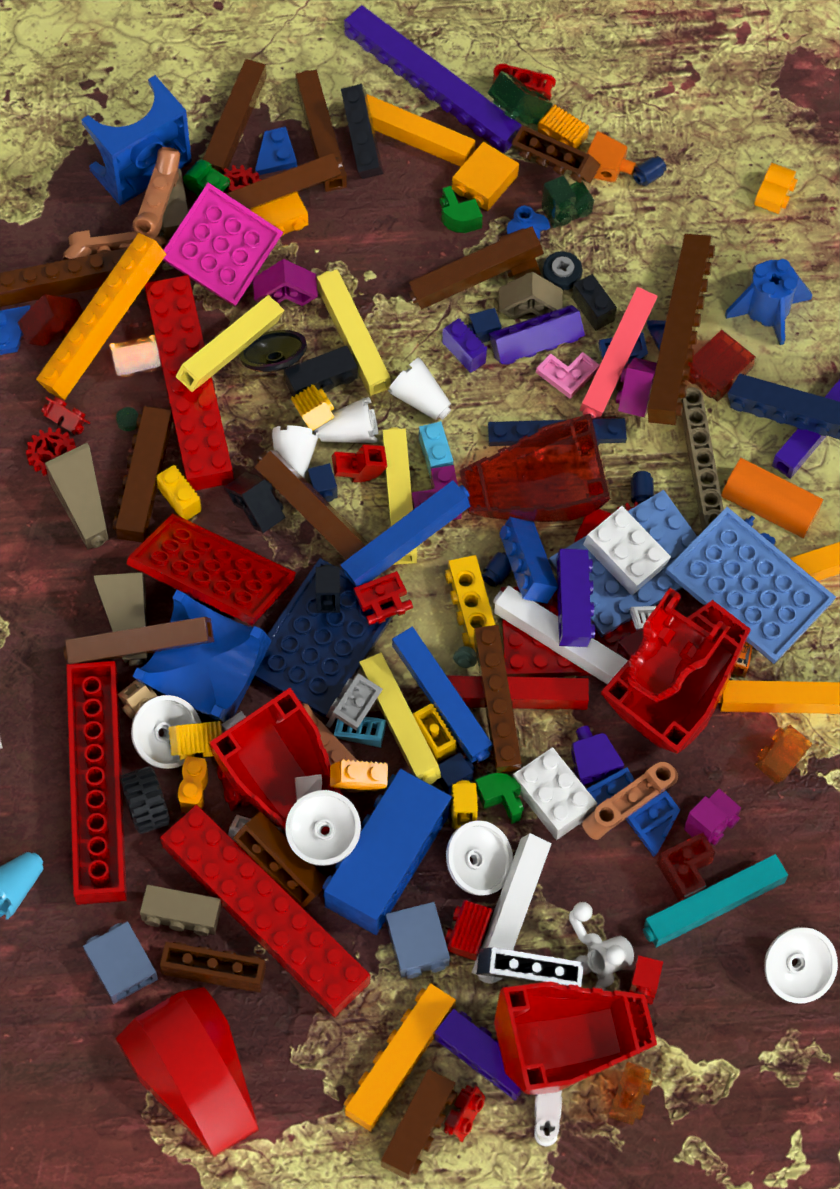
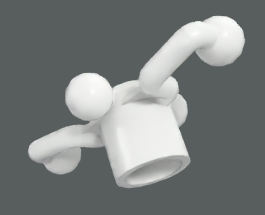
(602, 956)

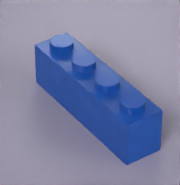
(528, 560)

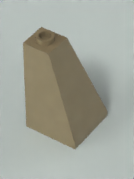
(76, 487)
(124, 604)

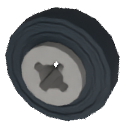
(553, 270)

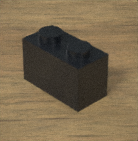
(594, 302)
(328, 589)

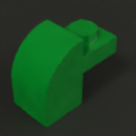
(203, 173)
(462, 216)
(498, 789)

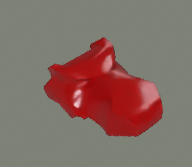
(671, 650)

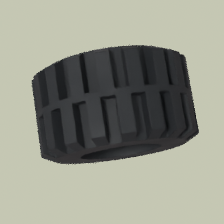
(145, 799)

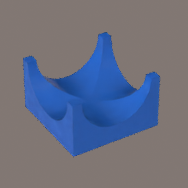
(133, 149)
(211, 674)

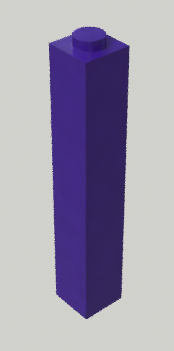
(800, 444)

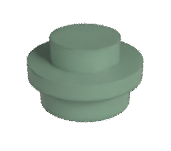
(465, 657)

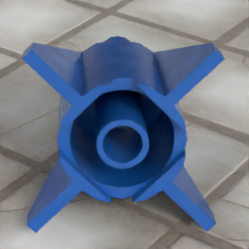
(771, 295)

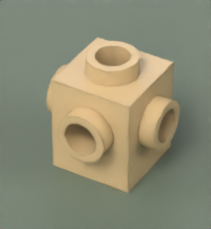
(135, 696)

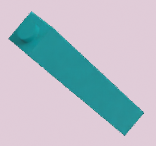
(714, 901)

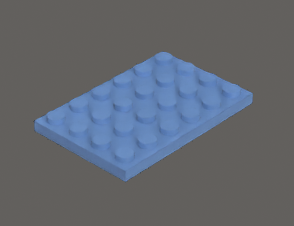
(752, 583)
(610, 598)

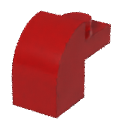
(360, 466)

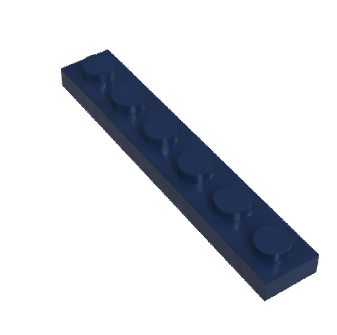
(509, 432)

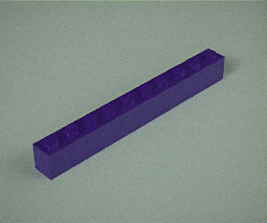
(431, 78)

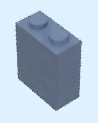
(417, 940)
(120, 962)

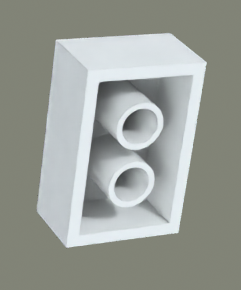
(626, 550)
(554, 793)

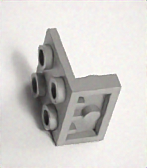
(354, 702)

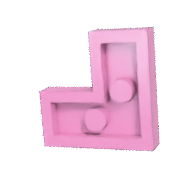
(568, 378)

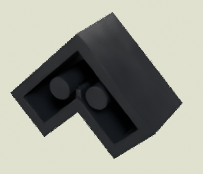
(256, 499)

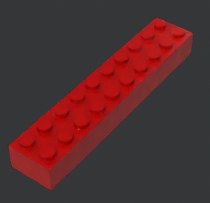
(196, 412)
(96, 783)
(266, 911)

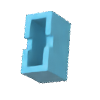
(435, 446)

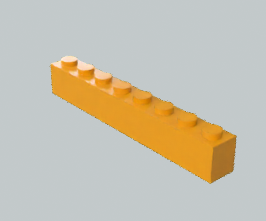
(101, 316)

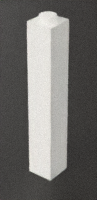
(543, 627)
(515, 897)

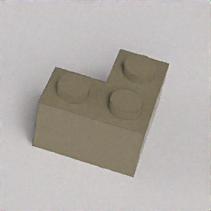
(528, 295)

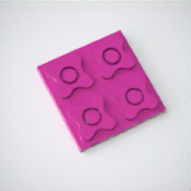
(221, 244)

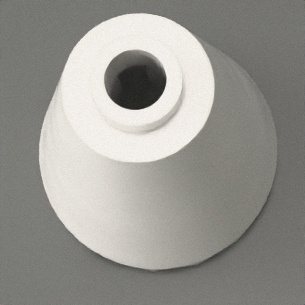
(421, 391)
(351, 424)
(295, 446)

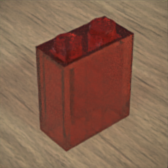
(719, 365)

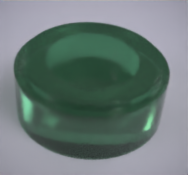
(127, 418)

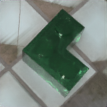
(518, 99)
(565, 201)

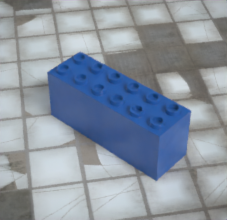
(387, 851)

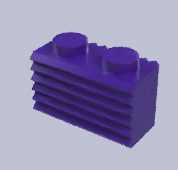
(464, 345)

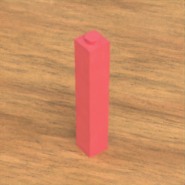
(618, 353)

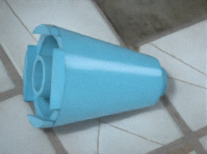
(17, 880)

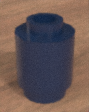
(649, 171)
(641, 486)
(497, 569)

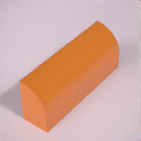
(772, 497)

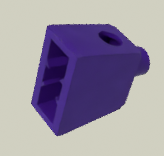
(594, 757)

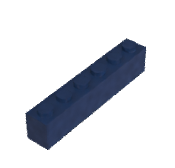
(785, 405)

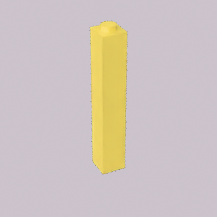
(353, 332)
(229, 343)
(398, 481)
(401, 720)

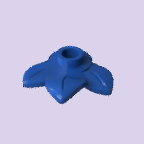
(538, 221)

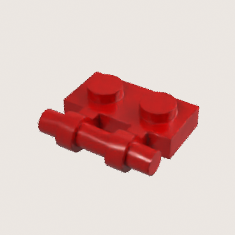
(381, 591)

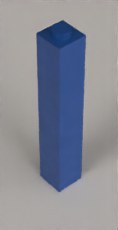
(406, 534)
(443, 695)

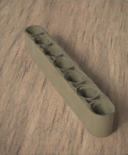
(703, 452)

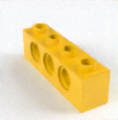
(468, 570)

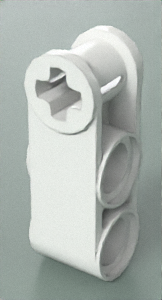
(547, 1115)

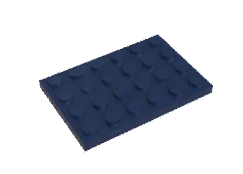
(319, 650)

